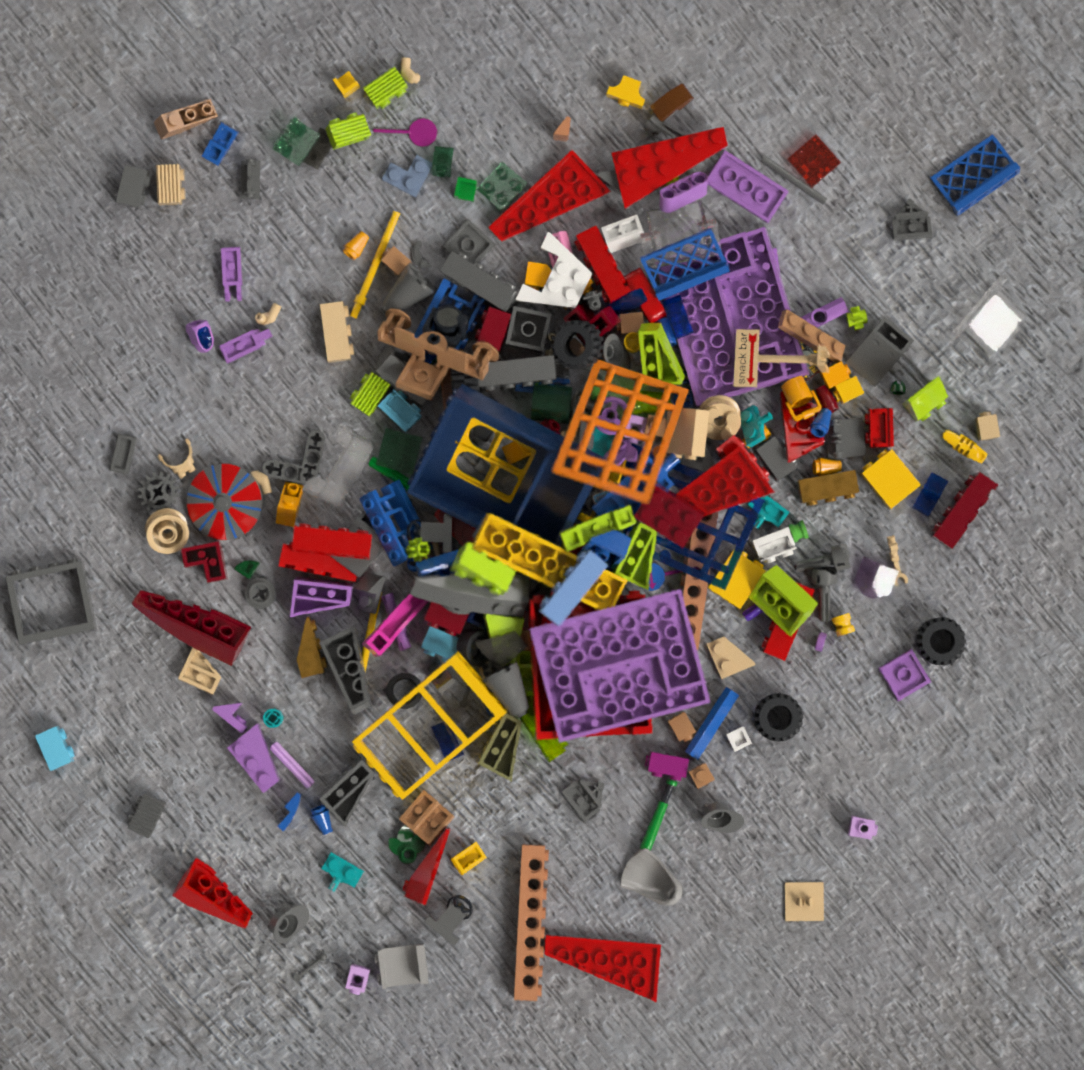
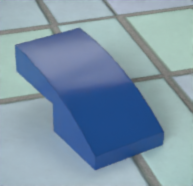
(220, 144)
(292, 806)

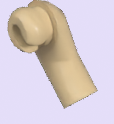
(407, 73)
(268, 317)
(263, 481)

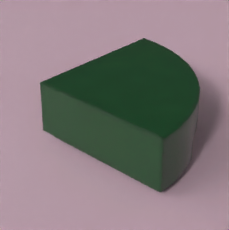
(247, 568)

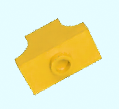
(627, 93)

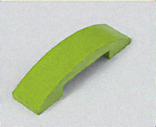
(583, 532)

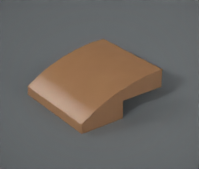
(426, 818)

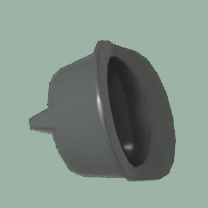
(615, 352)
(720, 818)
(288, 923)

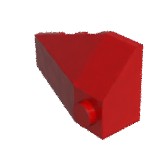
(421, 881)
(206, 893)

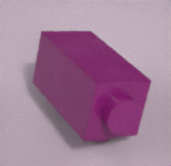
(667, 764)

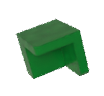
(465, 189)

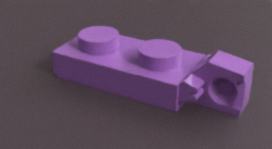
(244, 344)

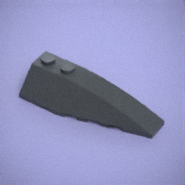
(464, 595)

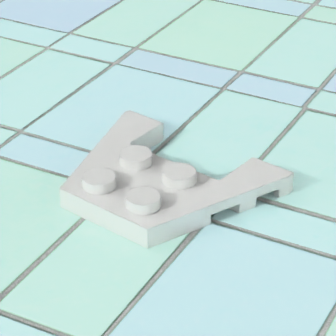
(565, 281)

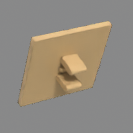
(804, 901)

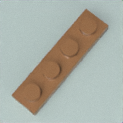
(810, 335)

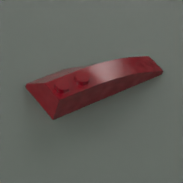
(201, 629)

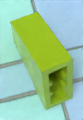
(501, 624)

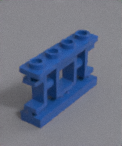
(439, 296)
(403, 511)

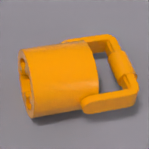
(797, 395)

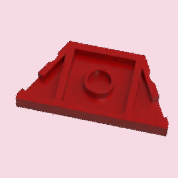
(797, 433)

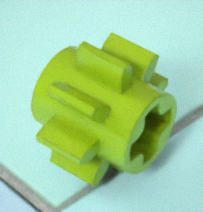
(856, 318)
(417, 549)

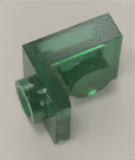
(442, 161)

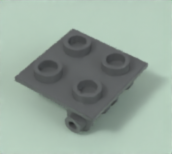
(845, 438)

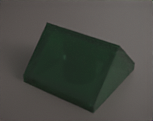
(551, 403)

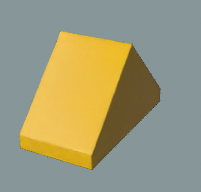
(468, 858)

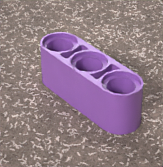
(683, 192)

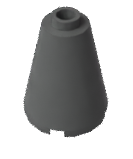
(408, 289)
(509, 689)

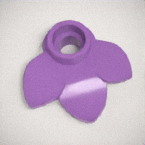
(625, 452)

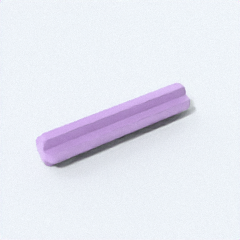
(292, 765)

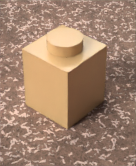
(987, 426)

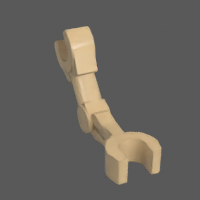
(893, 546)

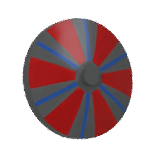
(225, 501)

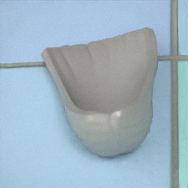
(651, 878)

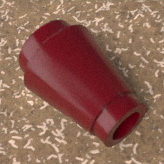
(826, 399)

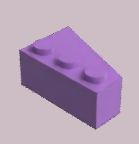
(318, 595)
(255, 758)

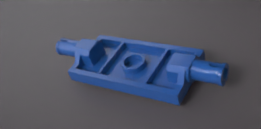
(613, 501)

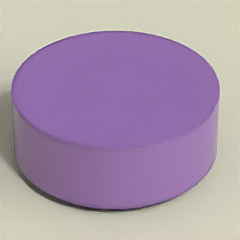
(820, 641)

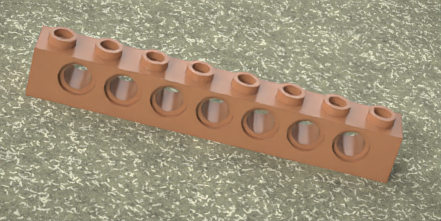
(687, 580)
(524, 991)

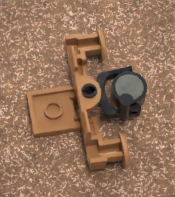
(450, 328)

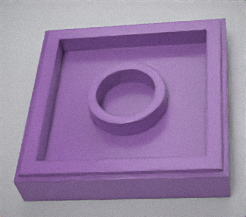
(904, 675)

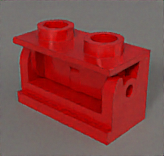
(880, 428)

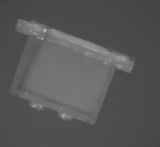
(675, 226)
(990, 321)

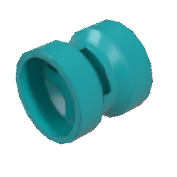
(275, 716)

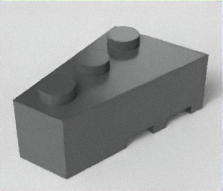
(346, 791)

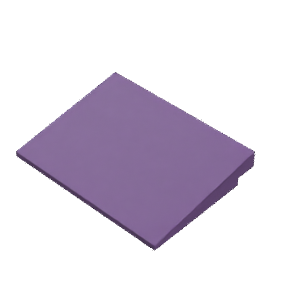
(741, 299)
(620, 665)

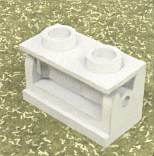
(623, 233)
(774, 545)

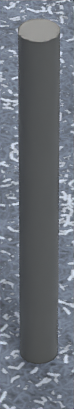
(793, 179)

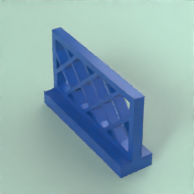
(987, 186)
(687, 279)

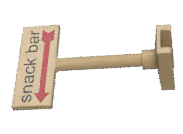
(748, 357)

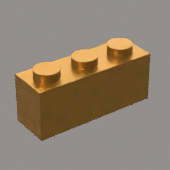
(828, 487)

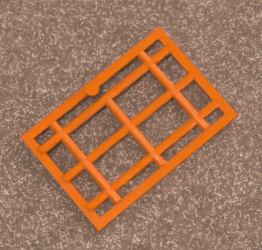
(621, 430)

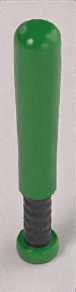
(657, 818)

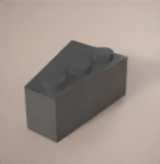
(390, 366)

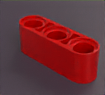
(652, 308)

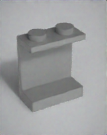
(402, 965)

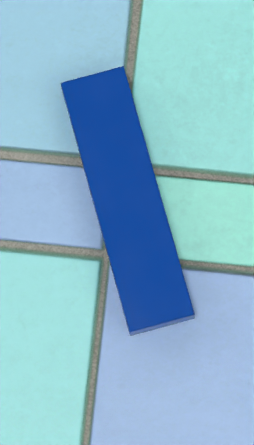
(712, 723)

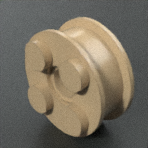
(727, 408)
(166, 519)

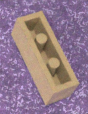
(336, 331)

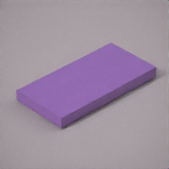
(746, 186)

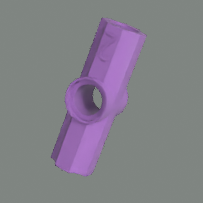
(831, 311)

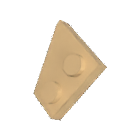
(728, 657)
(200, 673)

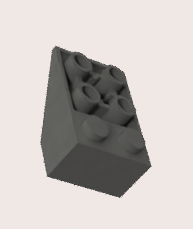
(879, 351)
(359, 566)

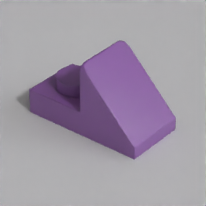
(227, 713)

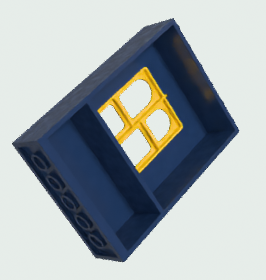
(541, 500)

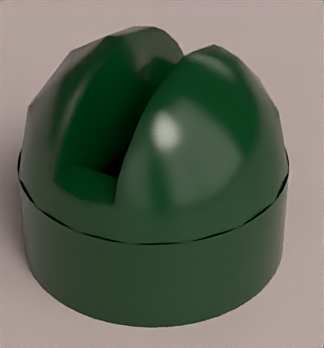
(898, 389)

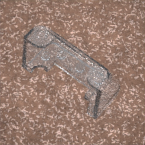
(345, 471)

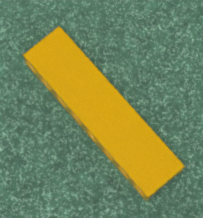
(541, 560)

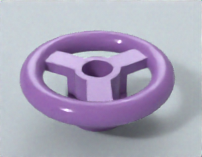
(615, 401)

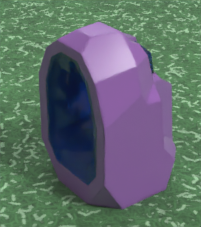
(200, 335)

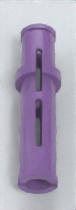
(390, 605)

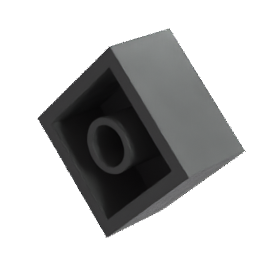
(528, 329)

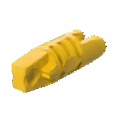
(965, 446)

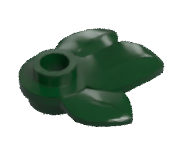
(406, 842)

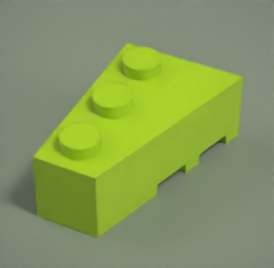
(657, 354)
(638, 560)
(482, 570)

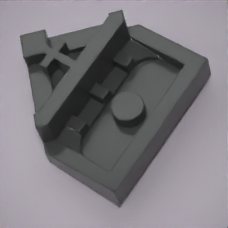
(911, 223)
(584, 798)

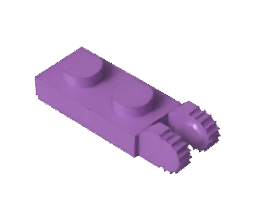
(232, 271)

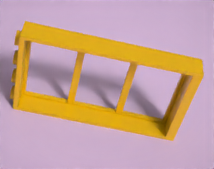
(475, 682)

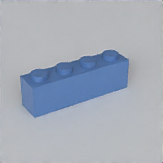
(573, 587)

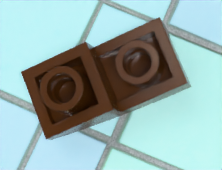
(671, 101)

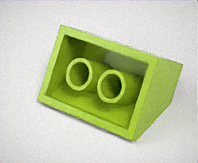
(783, 600)

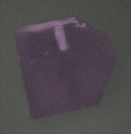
(875, 578)

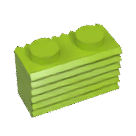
(385, 88)
(347, 131)
(369, 394)

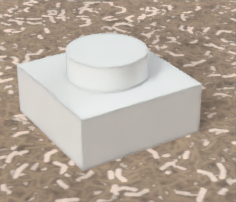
(738, 738)

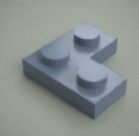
(410, 180)

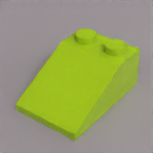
(926, 399)

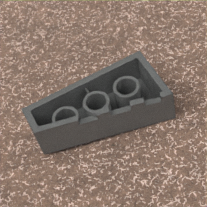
(480, 282)
(519, 372)
(347, 664)

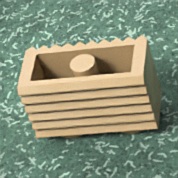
(170, 185)

